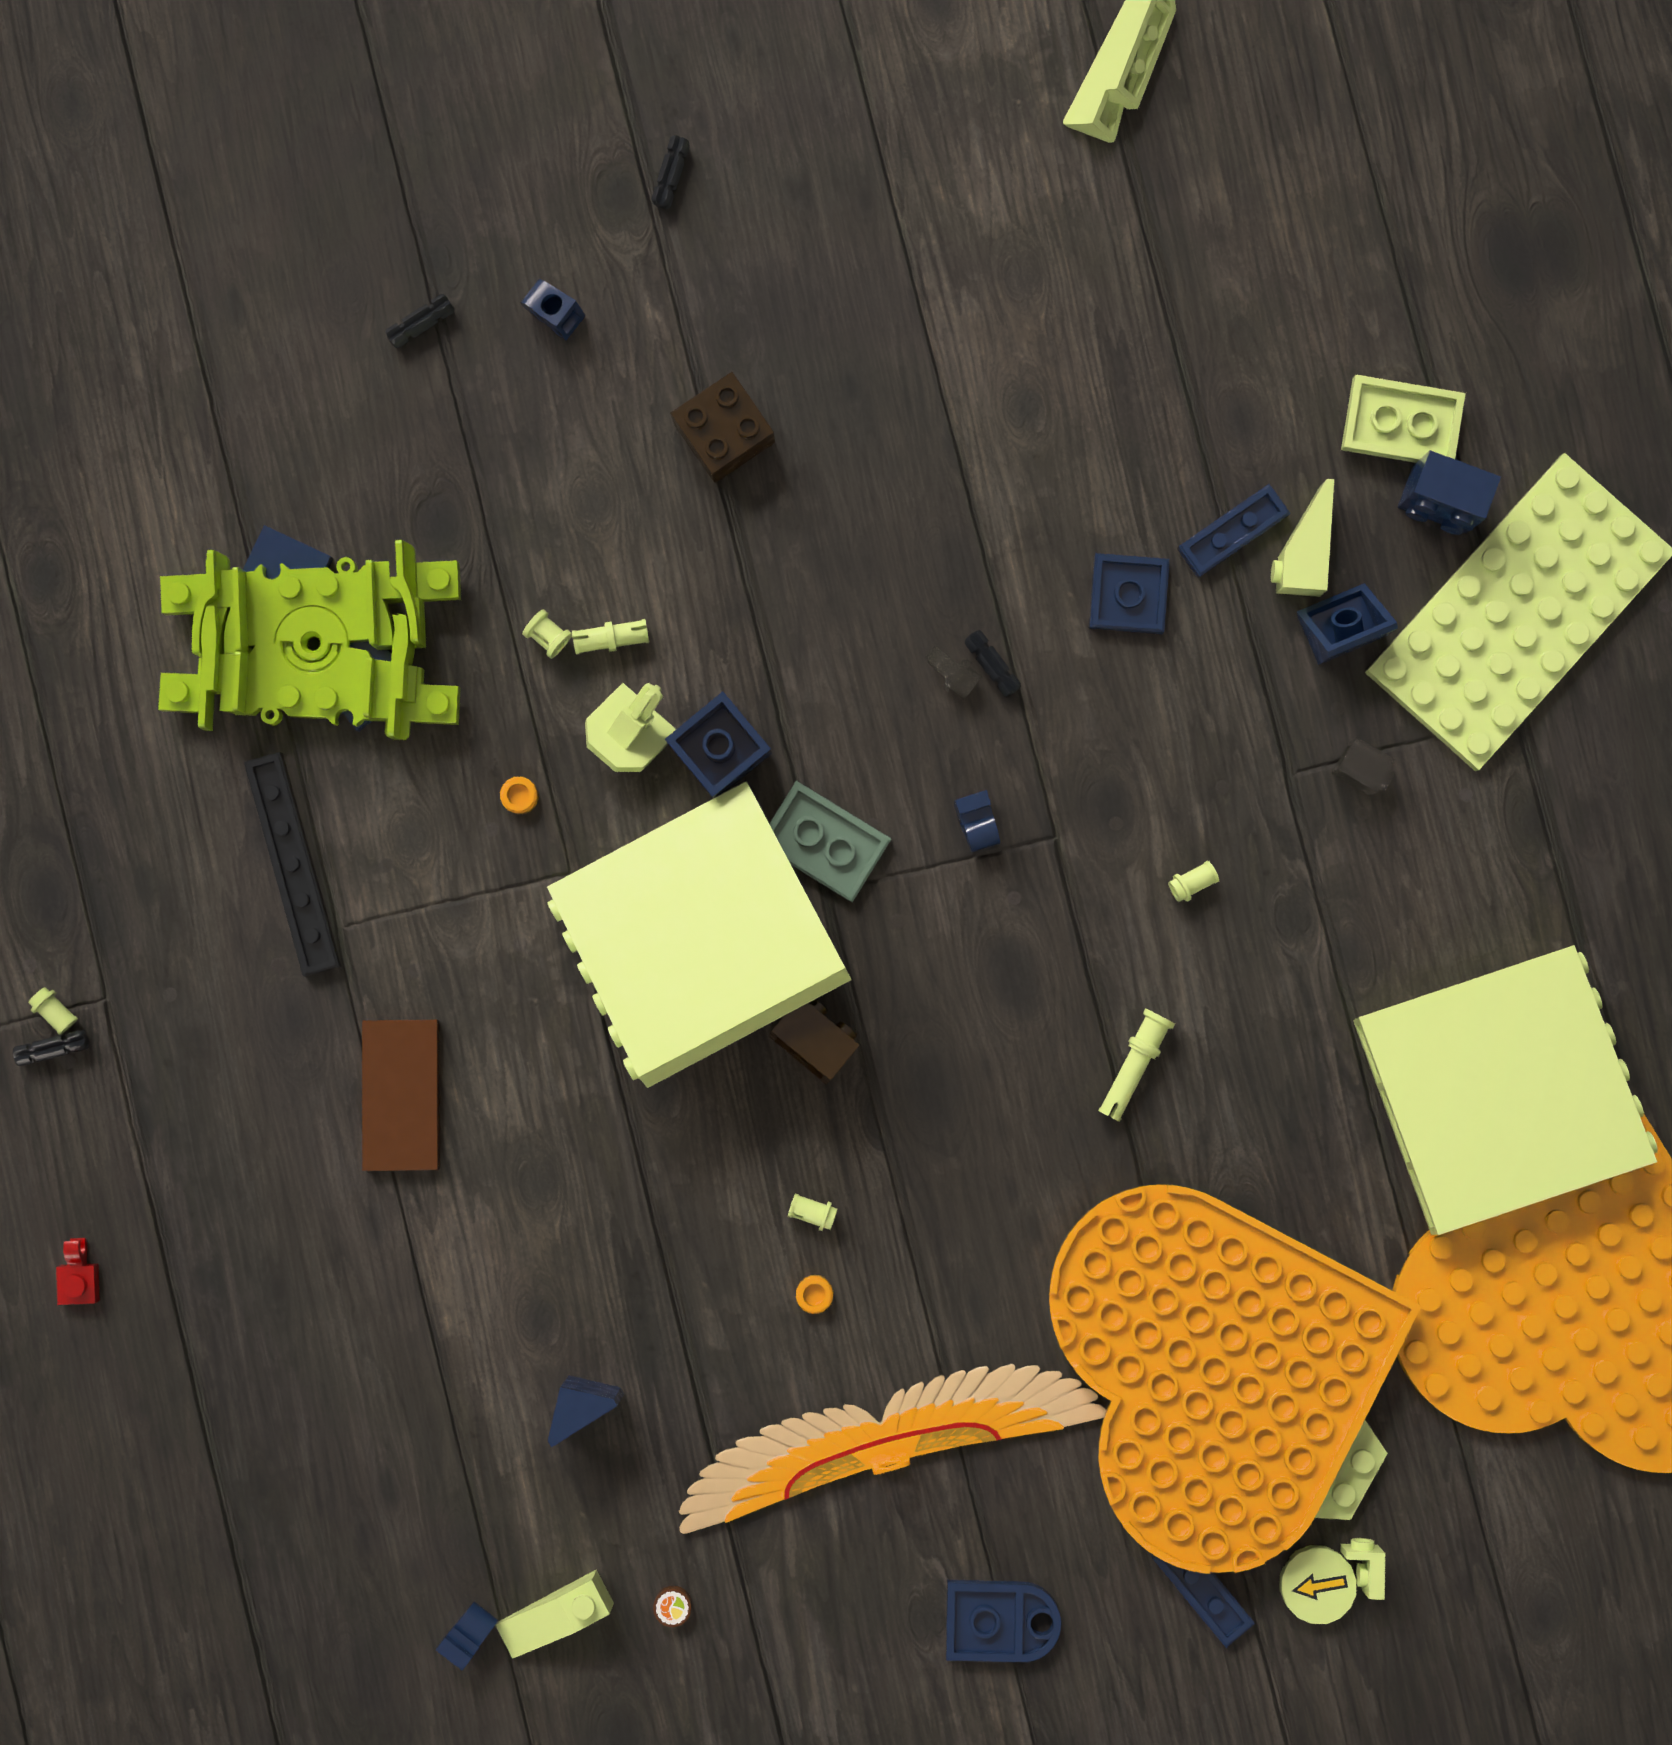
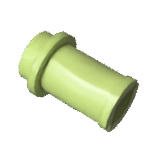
(1193, 881)
(52, 1010)
(812, 1212)

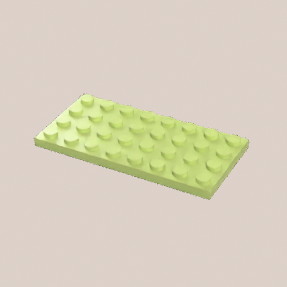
(1520, 612)

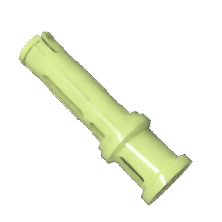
(1143, 1048)

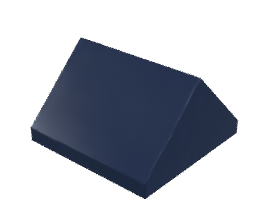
(1345, 623)
(579, 1404)

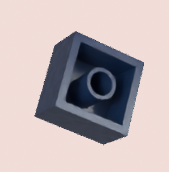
(1448, 493)
(718, 745)

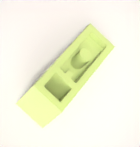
(1304, 560)
(556, 1615)

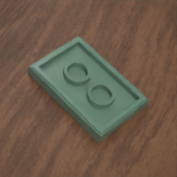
(827, 841)

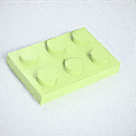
(1401, 419)

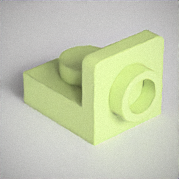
(1371, 1572)

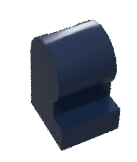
(553, 308)
(977, 821)
(466, 1635)

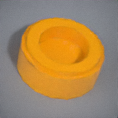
(519, 795)
(814, 1294)

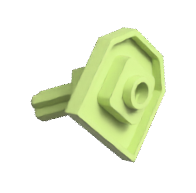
(628, 729)

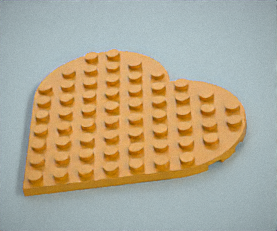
(1554, 1317)
(1225, 1370)

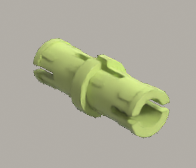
(610, 636)

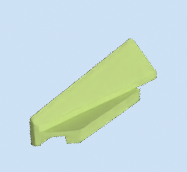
(1121, 68)

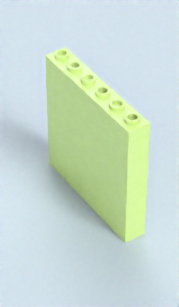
(695, 935)
(1505, 1090)

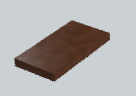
(400, 1095)

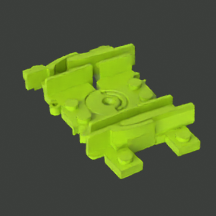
(278, 619)

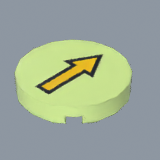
(1318, 1584)

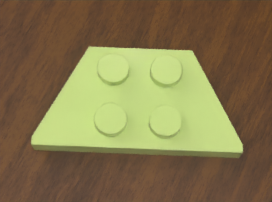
(1354, 1476)

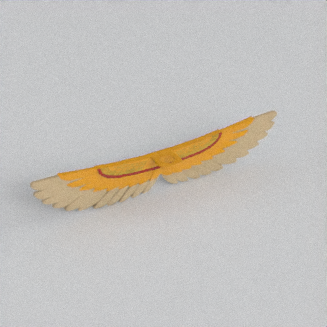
(842, 1443)

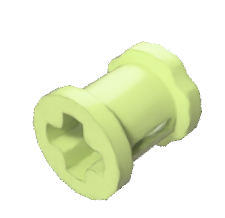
(547, 633)

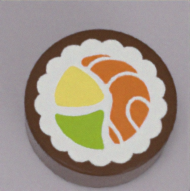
(672, 1606)

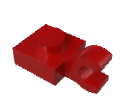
(77, 1280)

